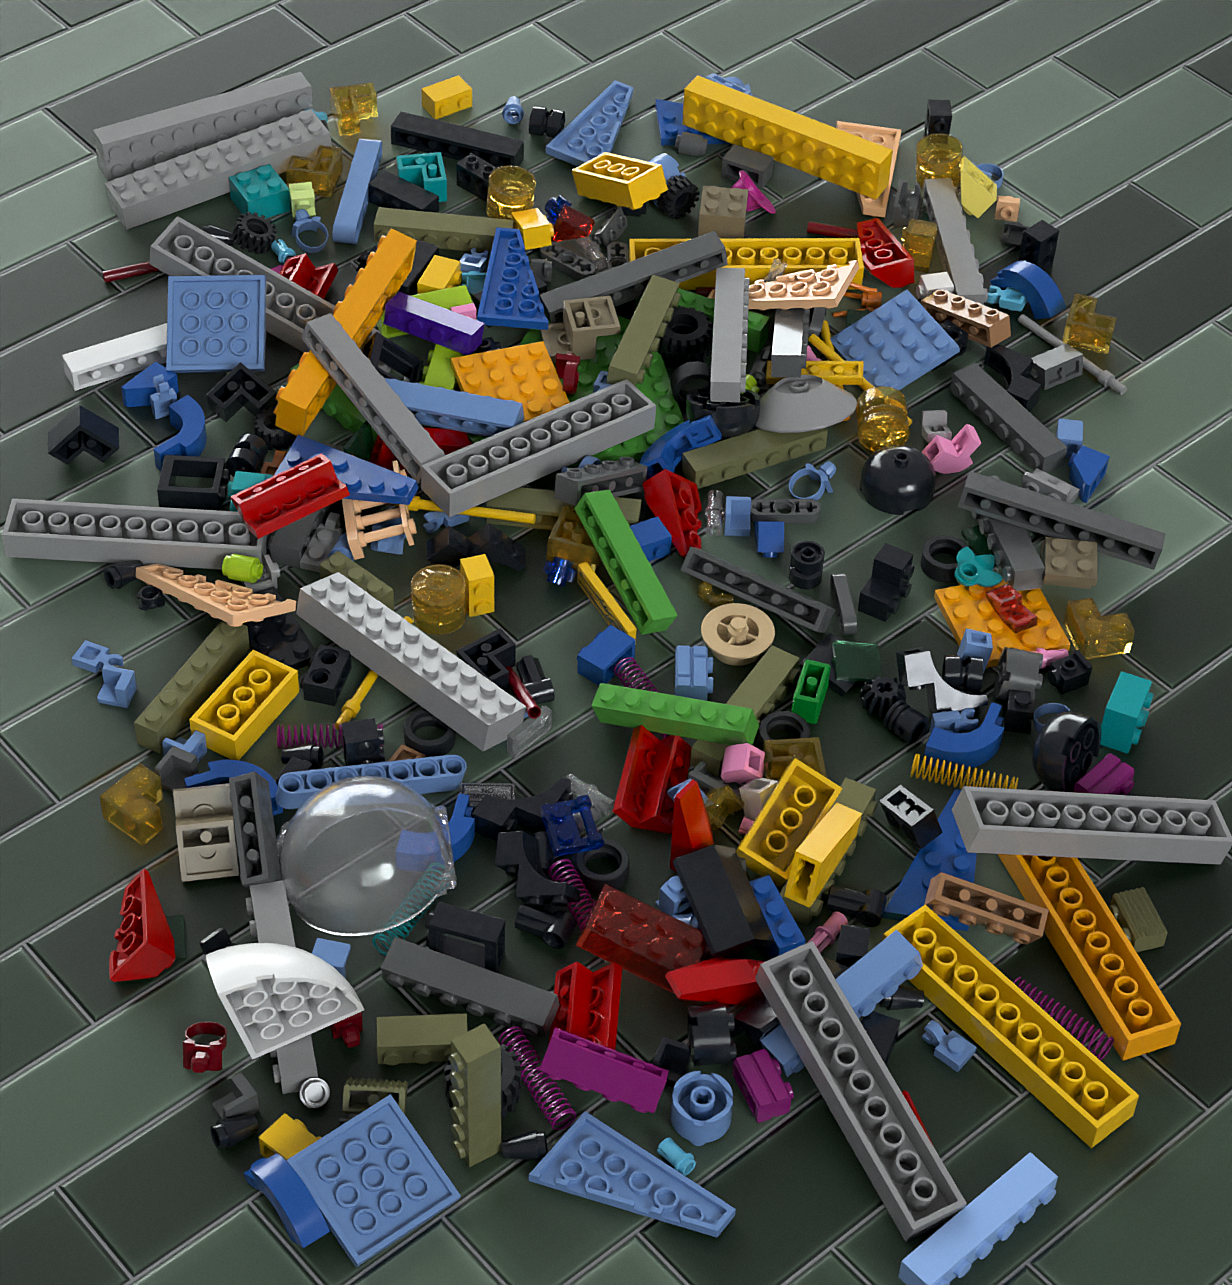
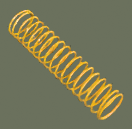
(916, 764)

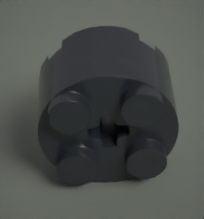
(710, 1035)

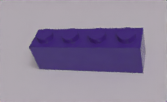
(433, 323)

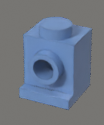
(671, 895)

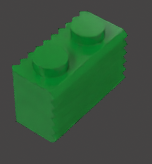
(811, 690)

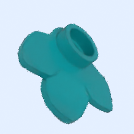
(977, 567)

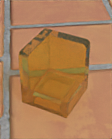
(722, 803)

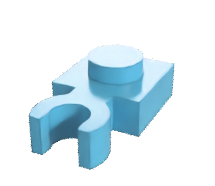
(1008, 298)

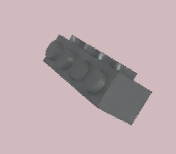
(618, 476)
(254, 829)

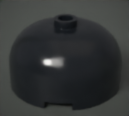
(730, 417)
(898, 479)
(1065, 749)

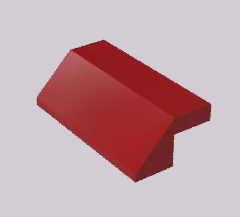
(303, 273)
(289, 496)
(647, 776)
(588, 1002)

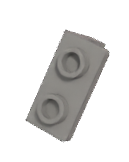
(1049, 485)

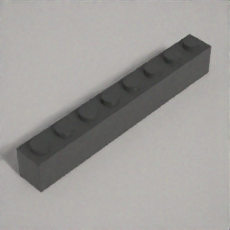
(631, 279)
(1061, 519)

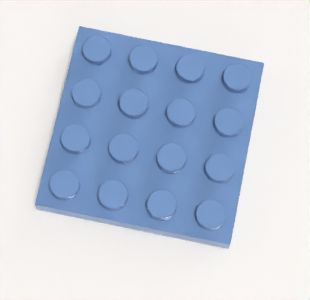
(216, 323)
(896, 343)
(374, 1180)

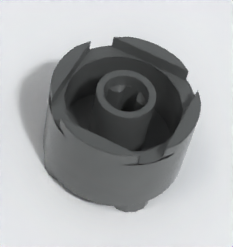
(1018, 672)

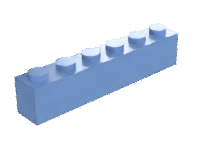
(458, 409)
(863, 985)

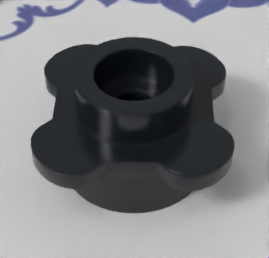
(150, 598)

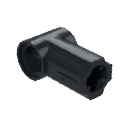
(534, 679)
(865, 906)
(552, 927)

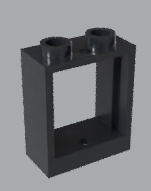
(394, 356)
(191, 497)
(470, 926)

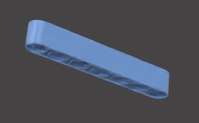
(356, 191)
(410, 772)

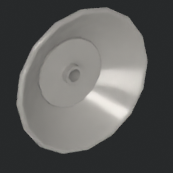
(804, 405)

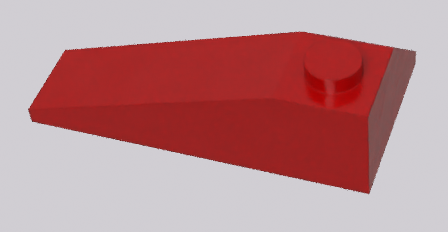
(884, 254)
(677, 506)
(690, 823)
(144, 934)
(718, 981)

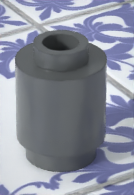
(691, 144)

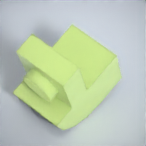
(302, 198)

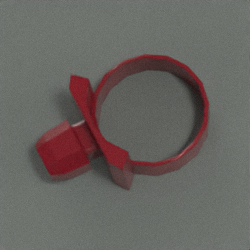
(567, 370)
(348, 1030)
(204, 1057)

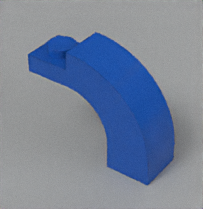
(1034, 285)
(189, 419)
(668, 449)
(967, 748)
(222, 770)
(461, 826)
(289, 1197)

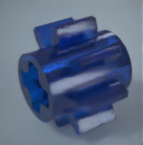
(554, 207)
(559, 571)

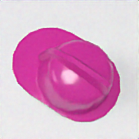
(756, 198)

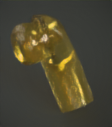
(711, 598)

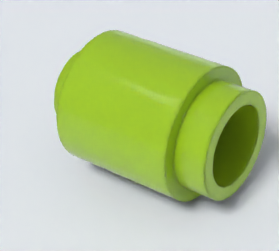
(242, 568)

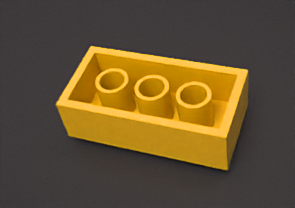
(620, 180)
(245, 705)
(787, 820)

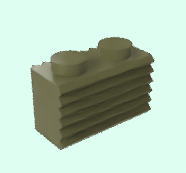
(1138, 919)
(363, 1094)

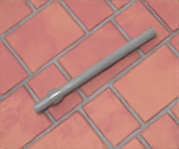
(1104, 377)

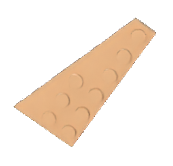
(883, 136)
(802, 289)
(221, 600)

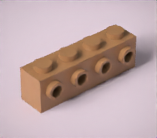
(980, 322)
(986, 908)

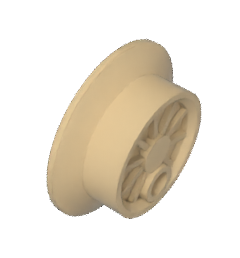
(737, 633)

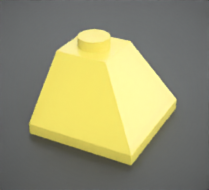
(977, 189)

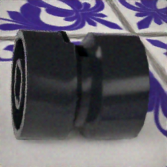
(546, 122)
(247, 454)
(806, 564)
(963, 672)

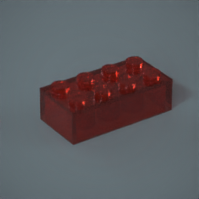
(639, 937)

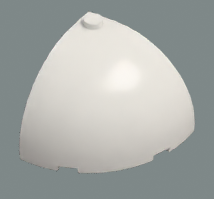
(279, 993)

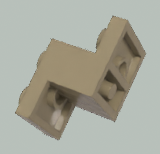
(723, 212)
(581, 324)
(1069, 562)
(205, 832)

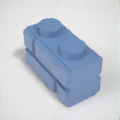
(692, 672)

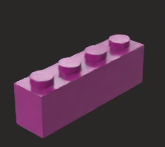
(604, 1071)

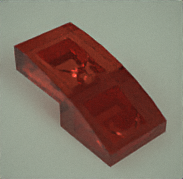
(1009, 607)

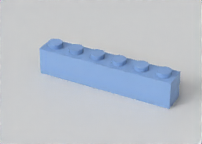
(980, 1224)

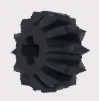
(880, 694)

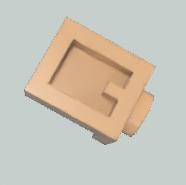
(1007, 208)

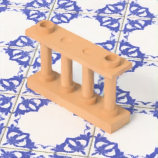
(354, 522)

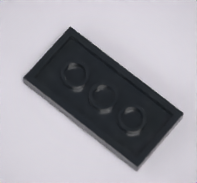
(280, 638)

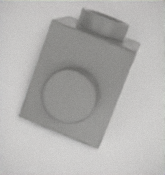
(934, 424)
(268, 578)

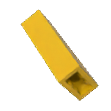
(821, 854)

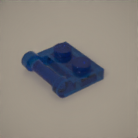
(563, 829)

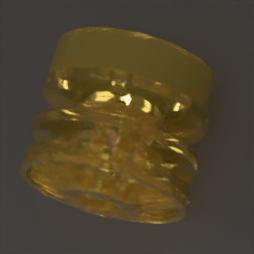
(938, 158)
(510, 191)
(882, 418)
(438, 599)

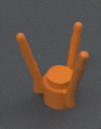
(869, 298)

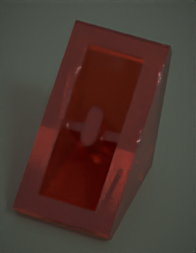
(571, 225)

